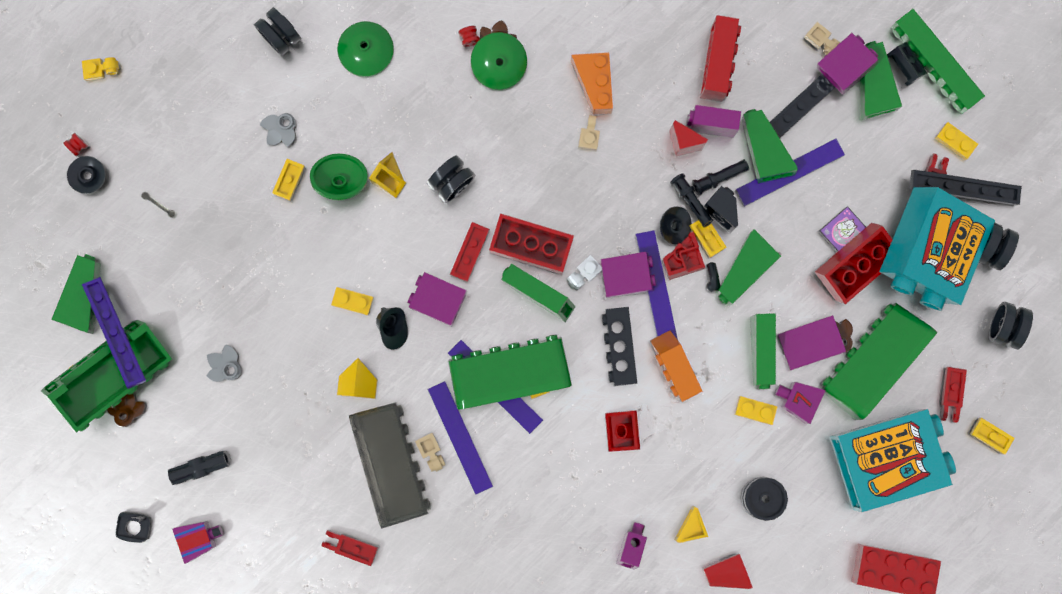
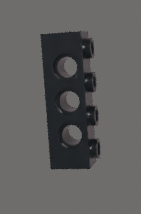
(621, 316)

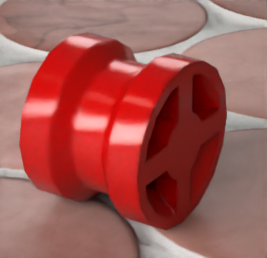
(469, 36)
(75, 144)

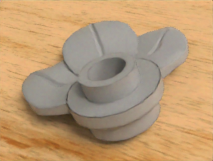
(277, 131)
(221, 363)

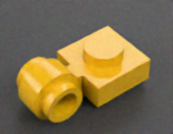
(95, 68)

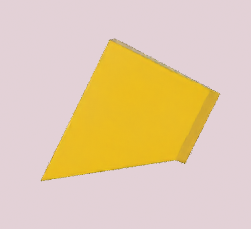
(388, 176)
(357, 381)
(692, 527)

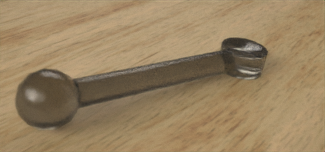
(146, 196)

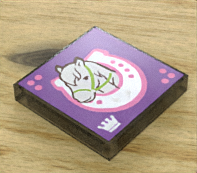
(842, 229)

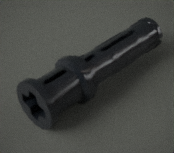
(712, 180)
(687, 192)

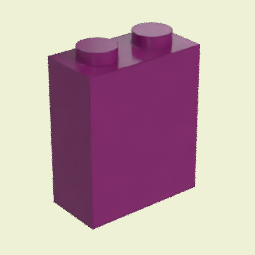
(848, 63)
(714, 121)
(628, 274)
(437, 299)

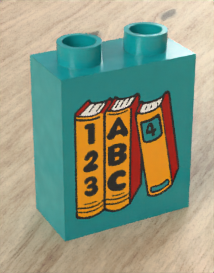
(936, 247)
(893, 459)

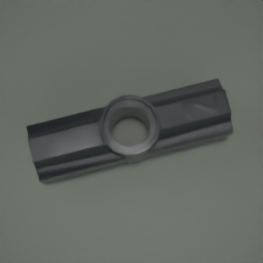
(198, 467)

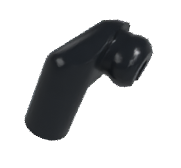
(714, 283)

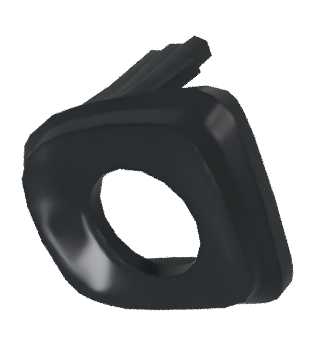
(124, 518)

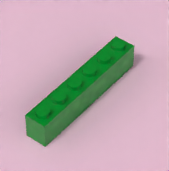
(938, 61)

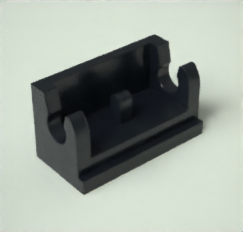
(907, 63)

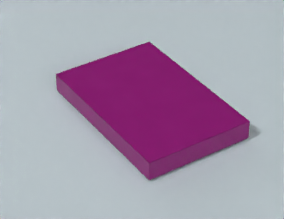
(811, 342)

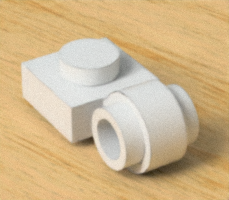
(588, 269)

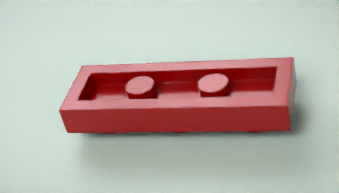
(469, 252)

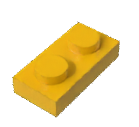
(956, 141)
(288, 179)
(708, 238)
(352, 301)
(755, 410)
(992, 436)

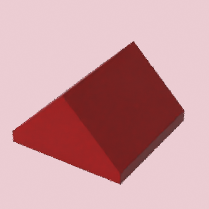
(685, 139)
(622, 431)

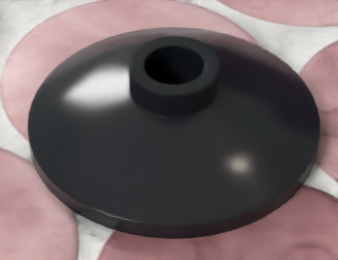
(77, 174)
(680, 229)

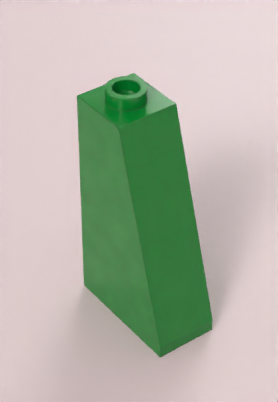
(878, 87)
(766, 149)
(749, 265)
(538, 292)
(73, 306)
(763, 349)

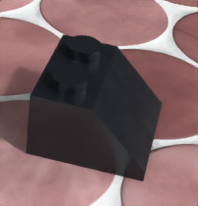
(723, 208)

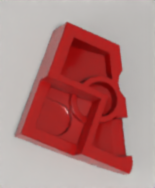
(684, 258)
(728, 573)

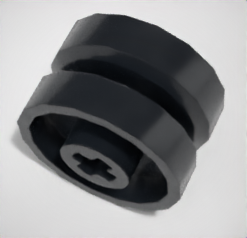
(275, 33)
(451, 179)
(999, 247)
(1010, 325)
(774, 503)

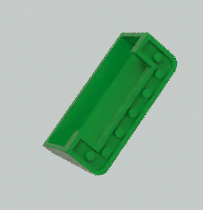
(878, 361)
(509, 372)
(96, 382)

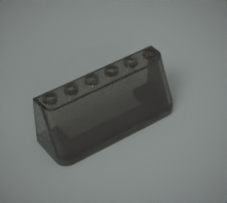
(389, 464)

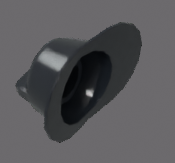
(392, 327)

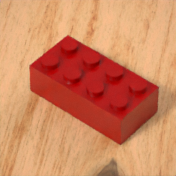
(719, 58)
(531, 244)
(855, 263)
(895, 571)

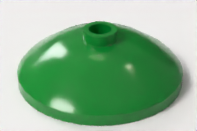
(488, 51)
(368, 60)
(338, 176)

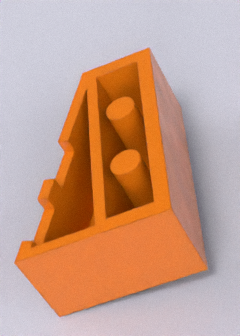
(595, 79)
(676, 366)

